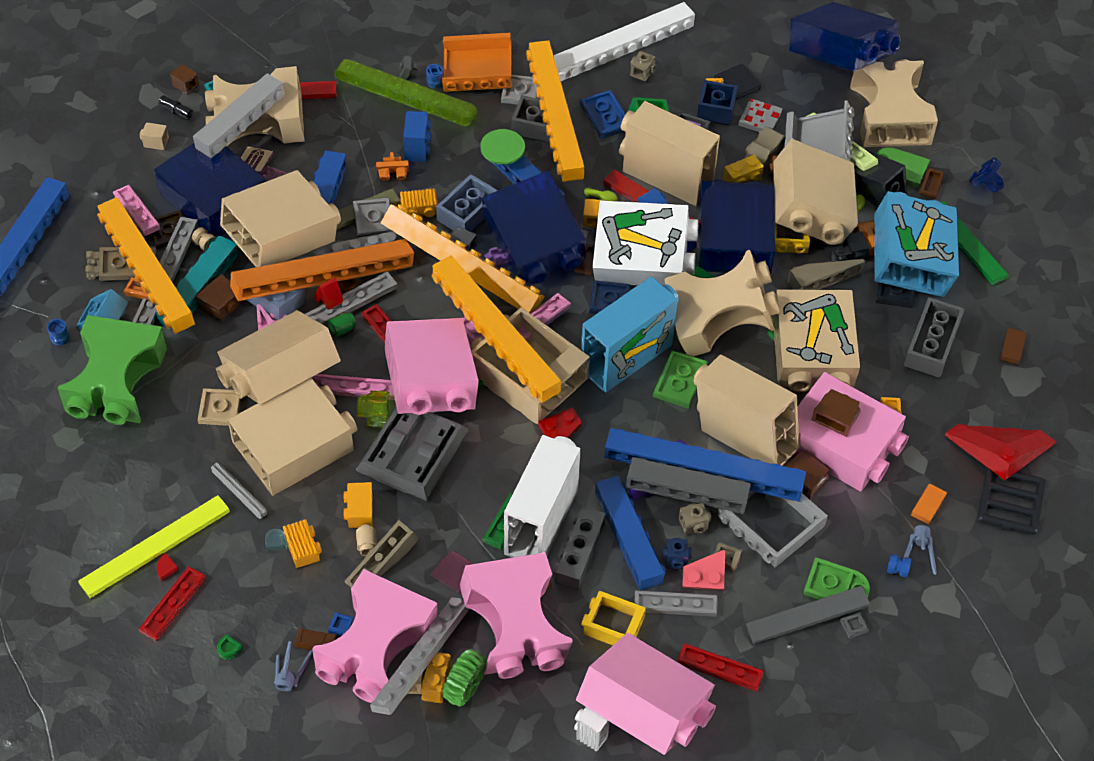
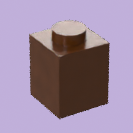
(184, 79)

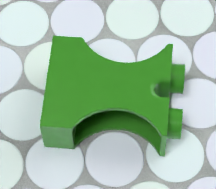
(118, 358)

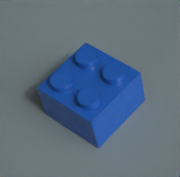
(417, 136)

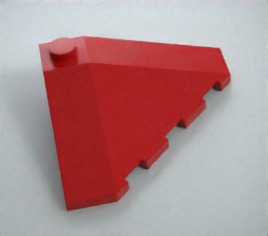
(1001, 448)

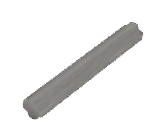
(253, 504)

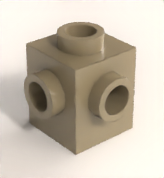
(642, 66)
(694, 518)

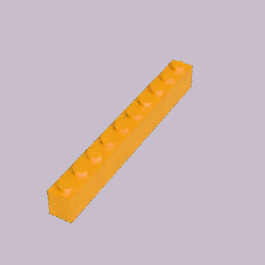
(555, 112)
(145, 266)
(480, 270)
(496, 329)

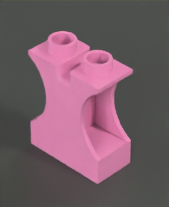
(509, 599)
(384, 625)

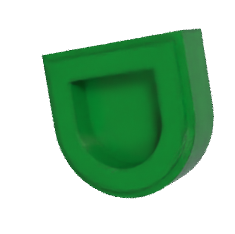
(228, 647)

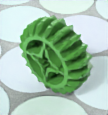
(464, 677)

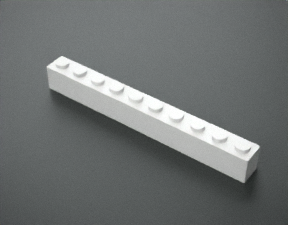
(624, 40)

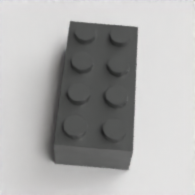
(934, 337)

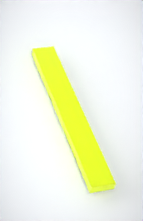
(153, 546)

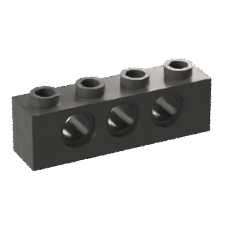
(573, 574)

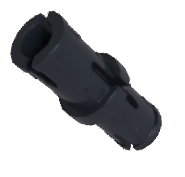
(175, 107)

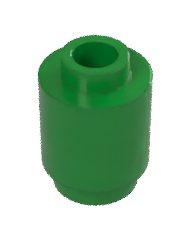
(341, 324)

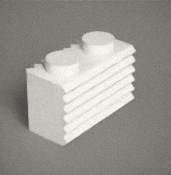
(591, 728)

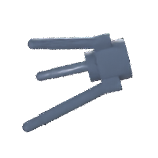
(922, 538)
(285, 680)

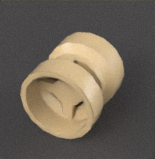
(202, 238)

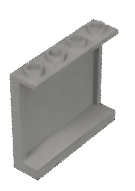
(824, 131)

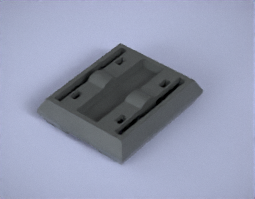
(412, 447)

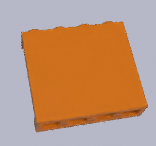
(477, 62)

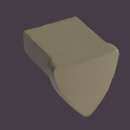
(732, 555)

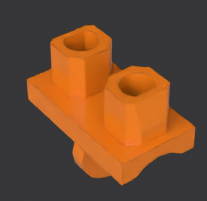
(392, 165)

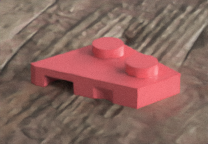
(705, 573)

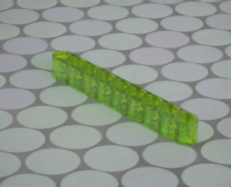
(406, 92)

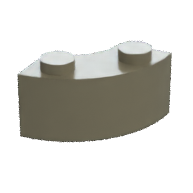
(766, 145)

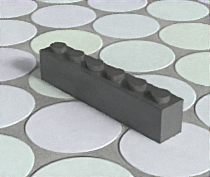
(688, 485)

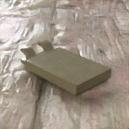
(109, 264)

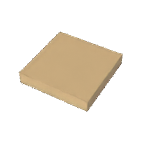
(218, 406)

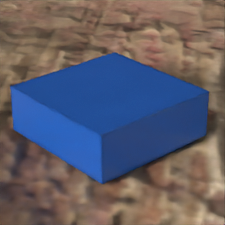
(340, 624)

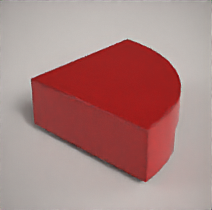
(165, 567)

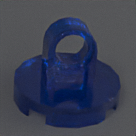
(988, 176)

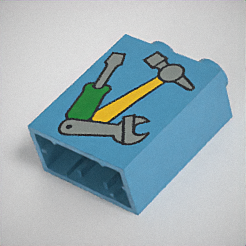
(916, 244)
(629, 332)

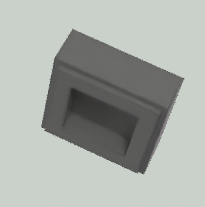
(854, 625)

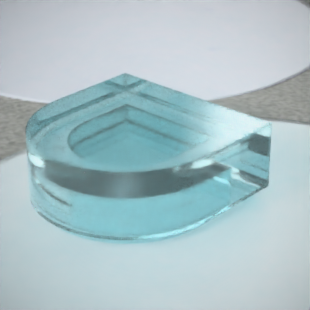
(275, 540)

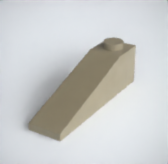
(821, 275)
(387, 552)

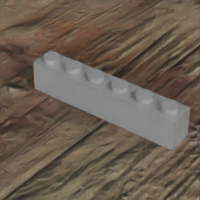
(239, 115)

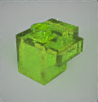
(374, 407)

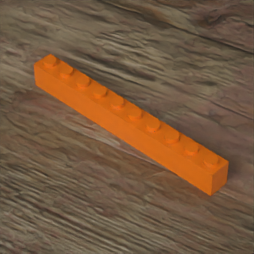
(320, 269)

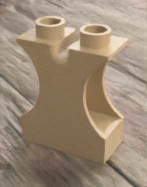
(895, 110)
(281, 121)
(717, 304)

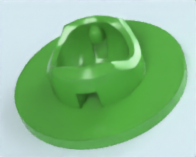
(502, 146)

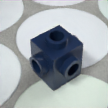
(676, 553)

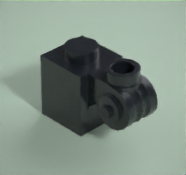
(853, 248)

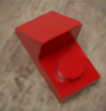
(329, 293)

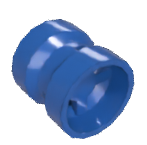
(434, 75)
(58, 331)
(898, 565)

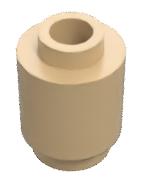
(366, 539)

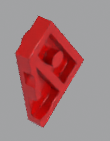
(560, 424)

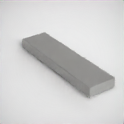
(677, 603)

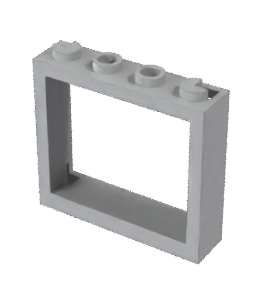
(804, 507)

